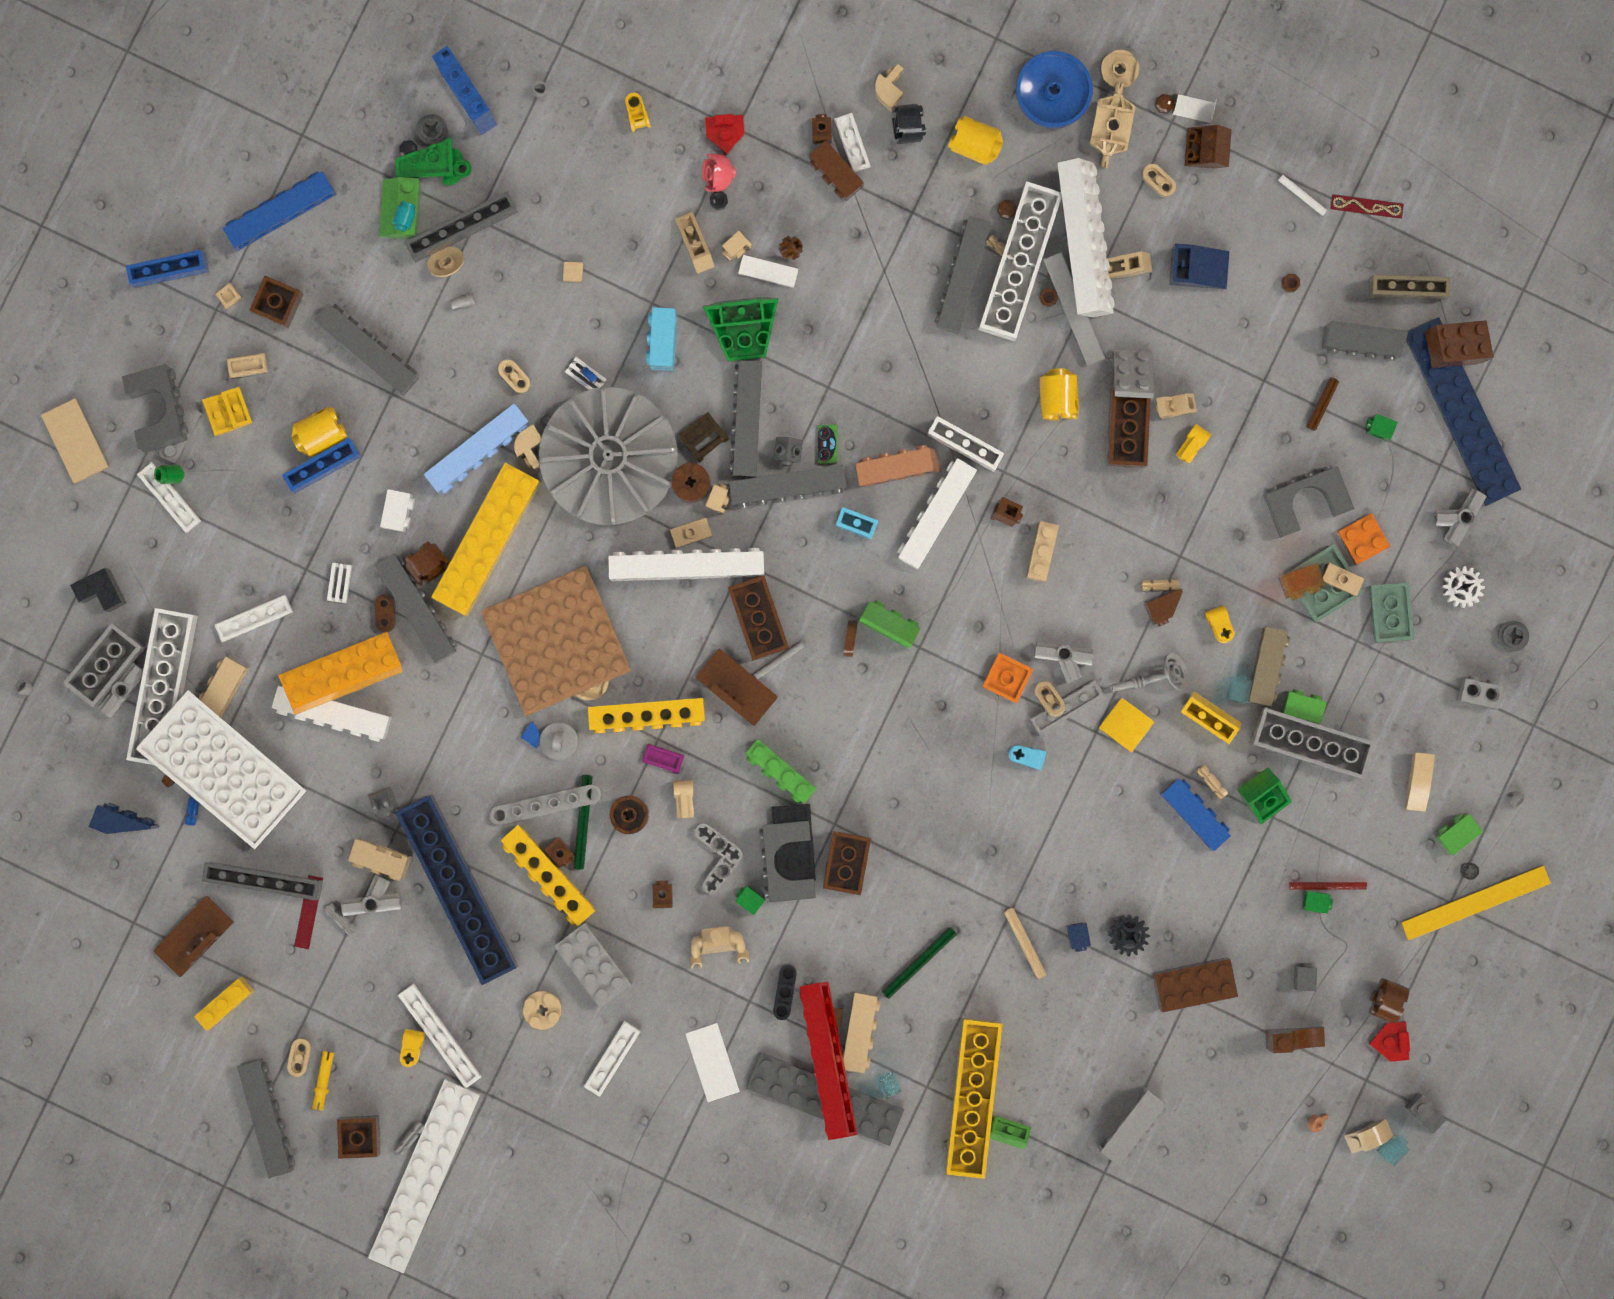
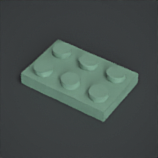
(1391, 612)

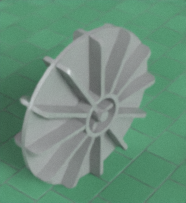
(608, 456)

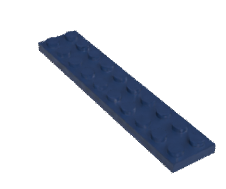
(1465, 421)

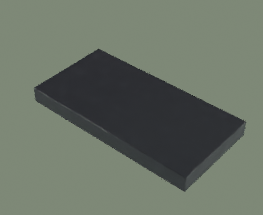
(795, 859)

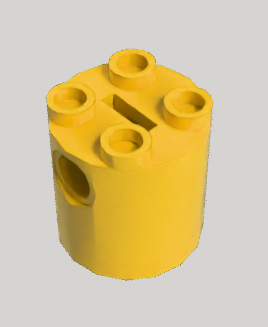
(976, 140)
(1059, 395)
(318, 432)

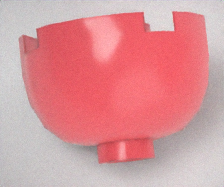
(717, 172)

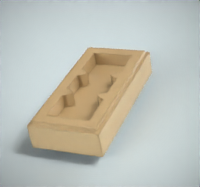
(247, 365)
(691, 532)
(1342, 579)

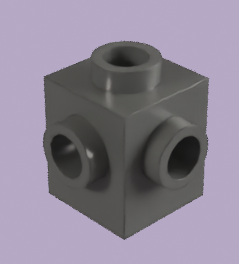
(788, 450)

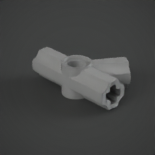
(1453, 517)
(1068, 666)
(377, 892)

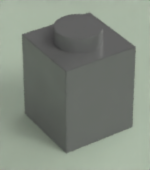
(1305, 977)

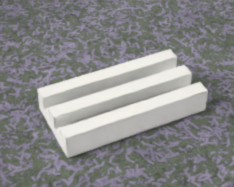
(572, 366)
(332, 580)

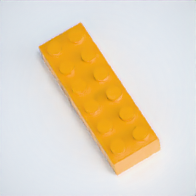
(340, 673)

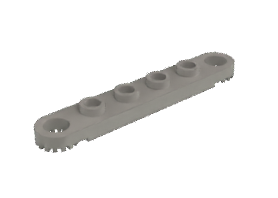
(546, 804)

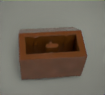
(1208, 147)

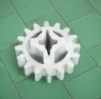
(1460, 580)

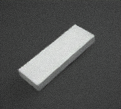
(852, 142)
(768, 271)

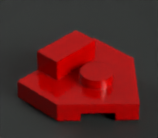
(725, 130)
(1392, 1041)

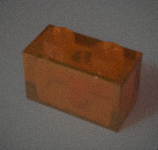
(1301, 581)

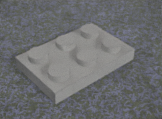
(1133, 373)

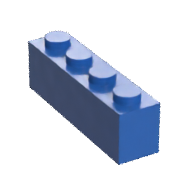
(167, 268)
(322, 465)
(1195, 814)

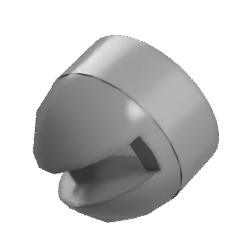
(541, 87)
(24, 687)
(1516, 800)

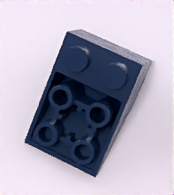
(1199, 266)
(110, 820)

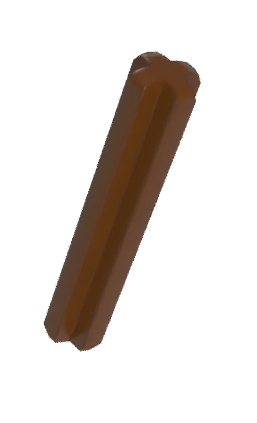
(1322, 404)

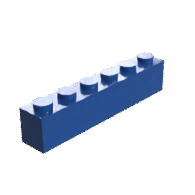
(279, 211)

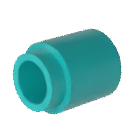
(404, 216)

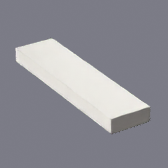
(170, 499)
(253, 618)
(612, 1058)

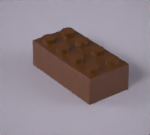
(1128, 431)
(758, 618)
(1195, 984)

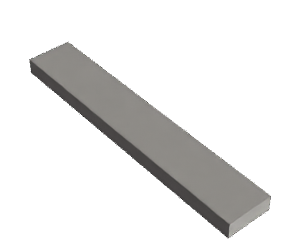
(1080, 324)

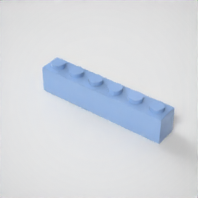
(476, 449)

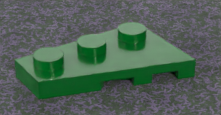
(427, 162)

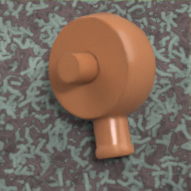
(1316, 1122)

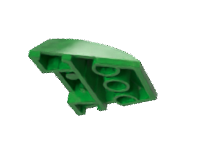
(743, 326)

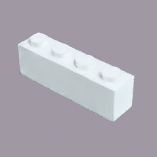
(965, 444)

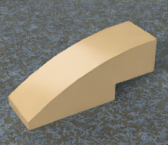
(1419, 781)

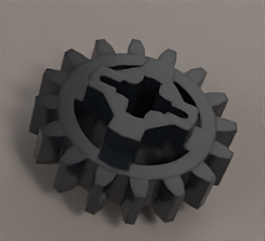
(1122, 941)

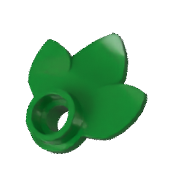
(458, 162)

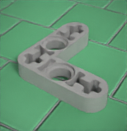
(725, 860)

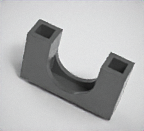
(171, 427)
(1328, 482)
(779, 887)

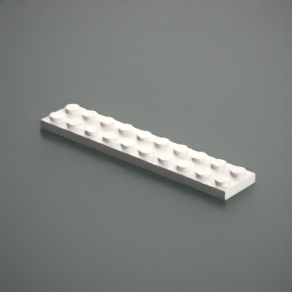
(424, 1176)

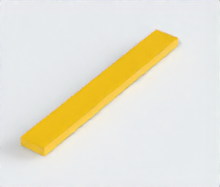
(1475, 902)

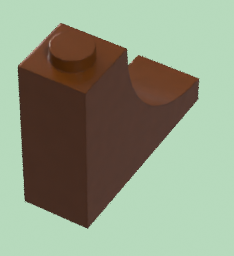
(1292, 1039)

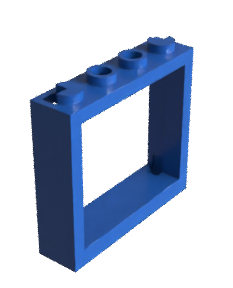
(464, 90)

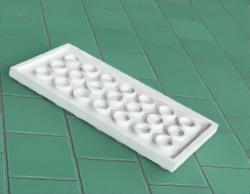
(221, 769)

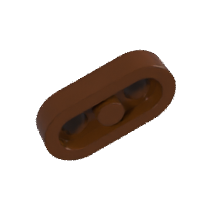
(385, 613)

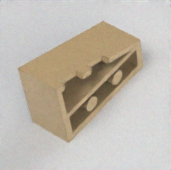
(380, 859)

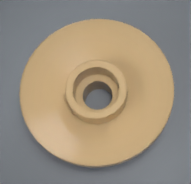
(445, 262)

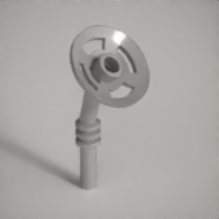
(1170, 674)

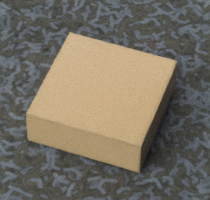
(573, 272)
(228, 296)

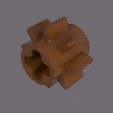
(791, 248)

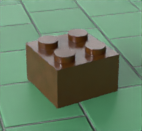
(276, 302)
(358, 1137)

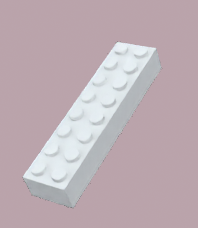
(1086, 238)
(1016, 277)
(686, 566)
(162, 674)

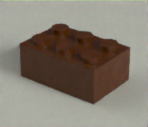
(1459, 344)
(846, 863)

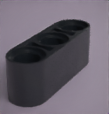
(785, 982)

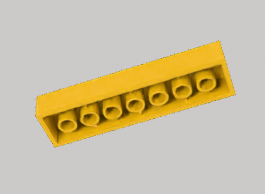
(486, 539)
(973, 1098)

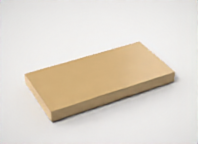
(75, 441)

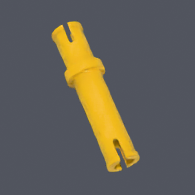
(322, 1080)

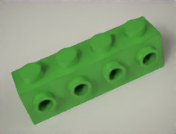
(784, 774)

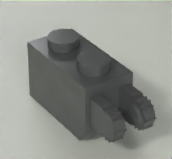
(383, 802)

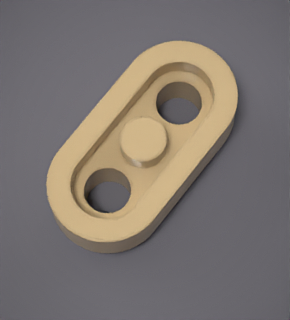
(1161, 178)
(514, 377)
(1050, 700)
(299, 1056)

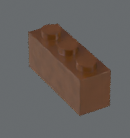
(835, 171)

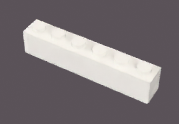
(937, 513)
(339, 716)

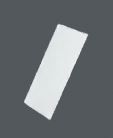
(712, 1062)

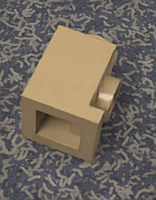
(736, 246)
(718, 498)

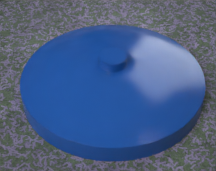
(1054, 89)

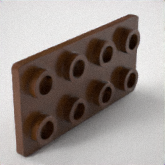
(736, 687)
(193, 936)

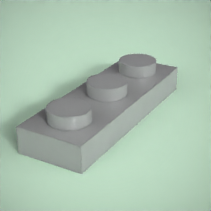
(173, 452)

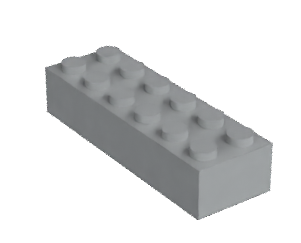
(1312, 743)

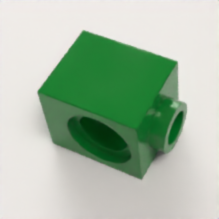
(1381, 427)
(749, 899)
(1317, 902)

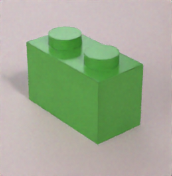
(1304, 707)
(1458, 834)

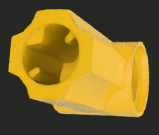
(1195, 440)

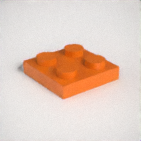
(1363, 539)
(1007, 678)

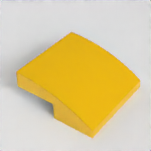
(226, 411)
(1126, 725)

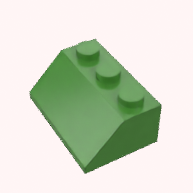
(393, 192)
(890, 624)

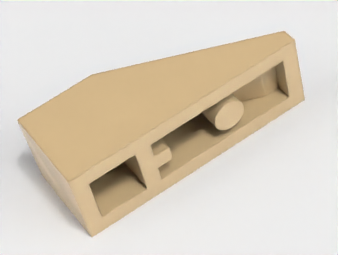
(694, 242)
(1129, 265)

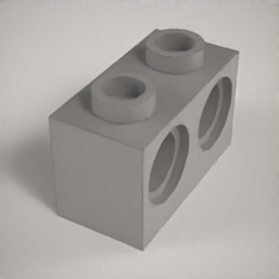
(1479, 697)

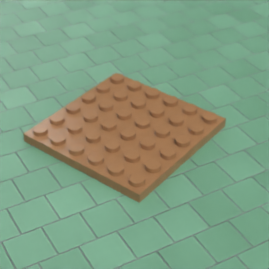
(556, 641)

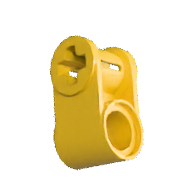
(637, 115)
(1218, 620)
(411, 1043)

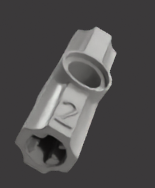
(114, 700)

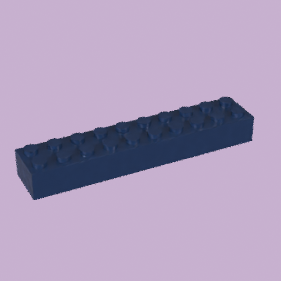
(457, 889)

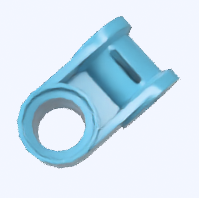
(1030, 756)

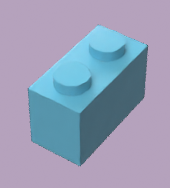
(856, 523)

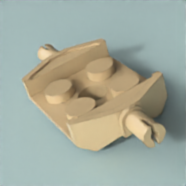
(1102, 137)

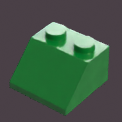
(1264, 795)

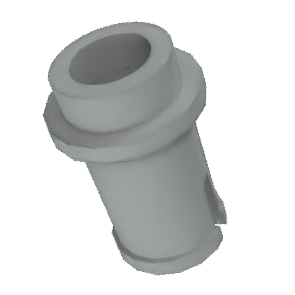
(463, 301)

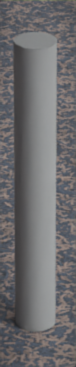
(779, 660)

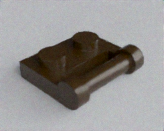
(699, 432)

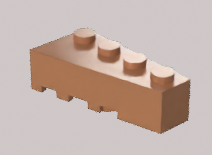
(897, 466)

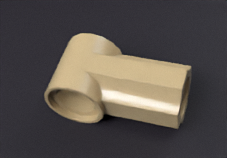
(684, 798)

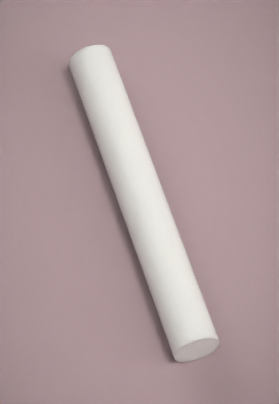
(1303, 195)

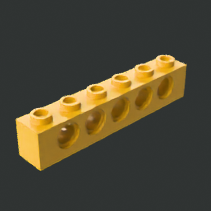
(597, 714)
(510, 844)

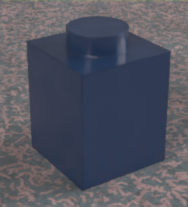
(1078, 936)

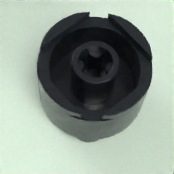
(908, 124)

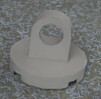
(559, 741)

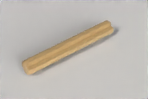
(1025, 943)

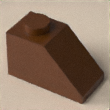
(1163, 608)

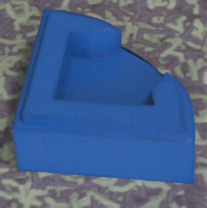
(589, 375)
(532, 735)

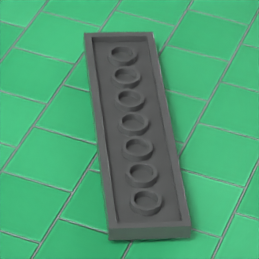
(800, 1090)

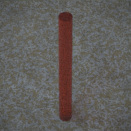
(1328, 885)

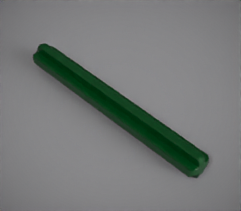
(582, 828)
(919, 962)

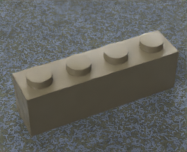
(1409, 287)
(1267, 666)

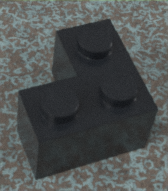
(100, 585)

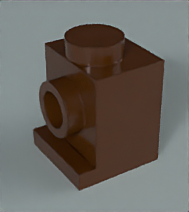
(820, 136)
(1011, 508)
(557, 845)
(666, 902)

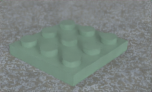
(1329, 598)

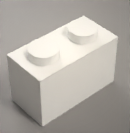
(397, 511)

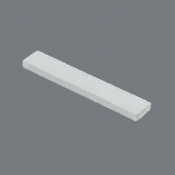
(439, 1035)

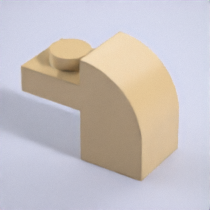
(885, 89)
(1176, 406)
(525, 443)
(1369, 1137)

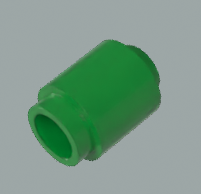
(169, 474)

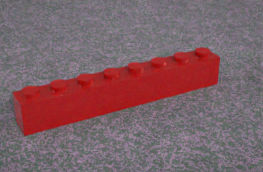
(828, 1061)

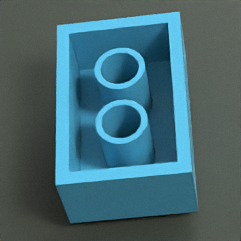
(662, 339)

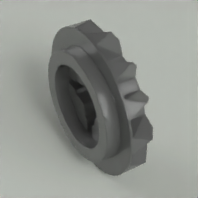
(431, 120)
(1520, 630)

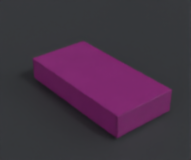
(663, 758)

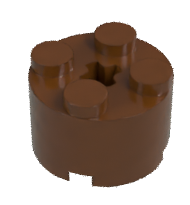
(698, 474)
(426, 563)
(618, 816)
(1388, 1000)

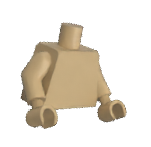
(716, 941)

